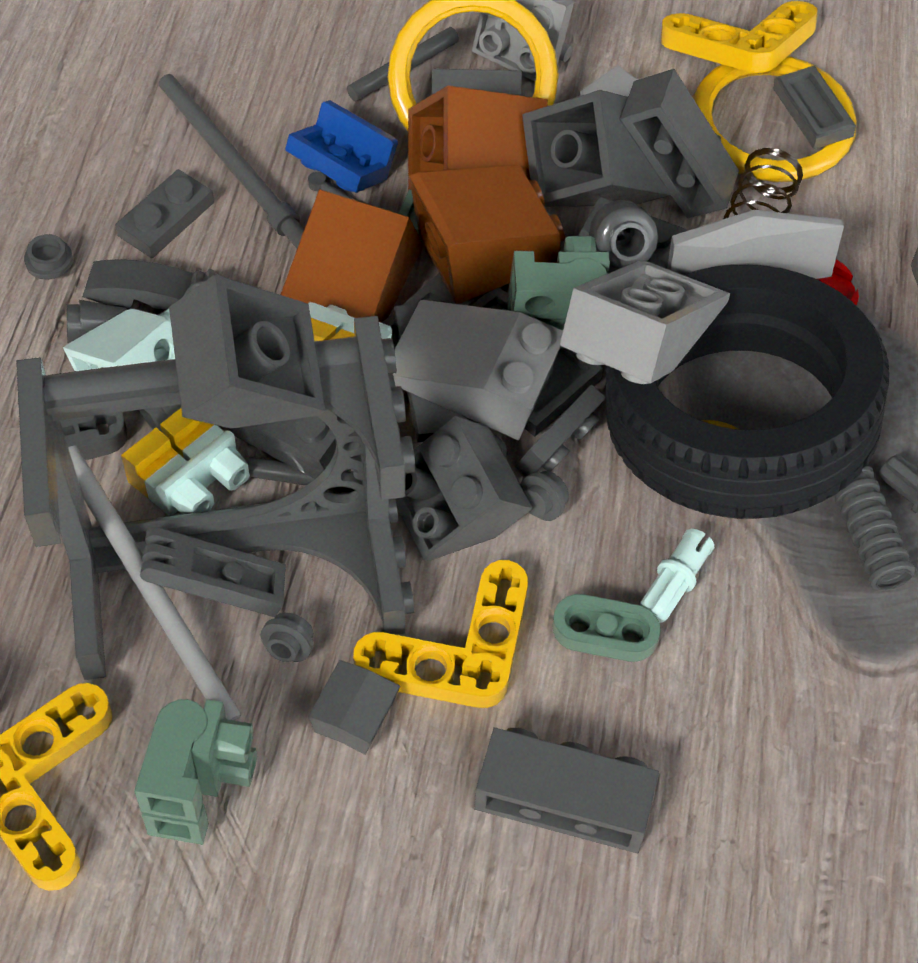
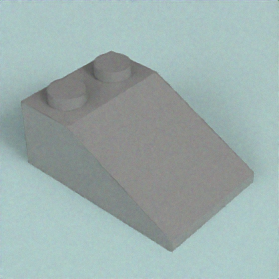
(639, 319)
(477, 362)

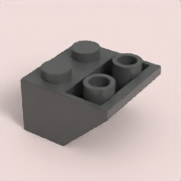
(460, 490)

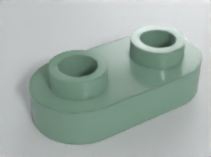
(606, 624)

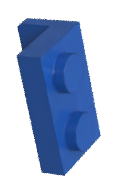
(344, 148)

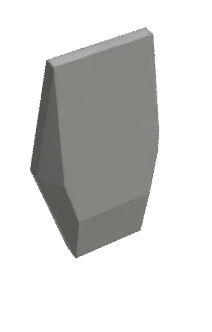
(760, 238)

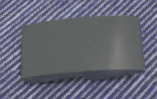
(123, 280)

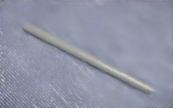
(153, 594)

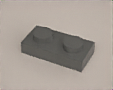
(164, 213)
(575, 420)

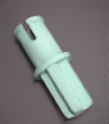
(677, 574)

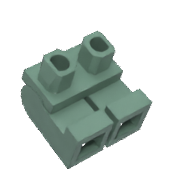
(546, 288)
(190, 757)

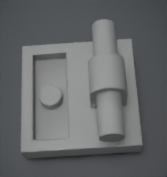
(506, 46)

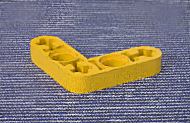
(738, 48)
(476, 656)
(21, 769)

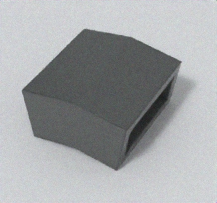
(353, 706)

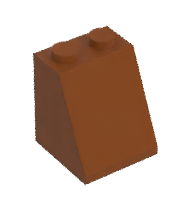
(468, 130)
(478, 220)
(353, 257)

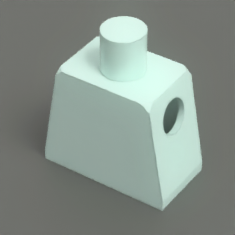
(124, 340)

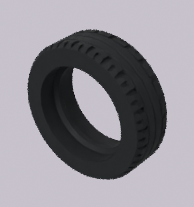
(773, 468)

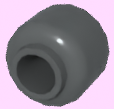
(634, 243)

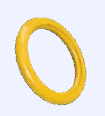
(437, 10)
(811, 165)

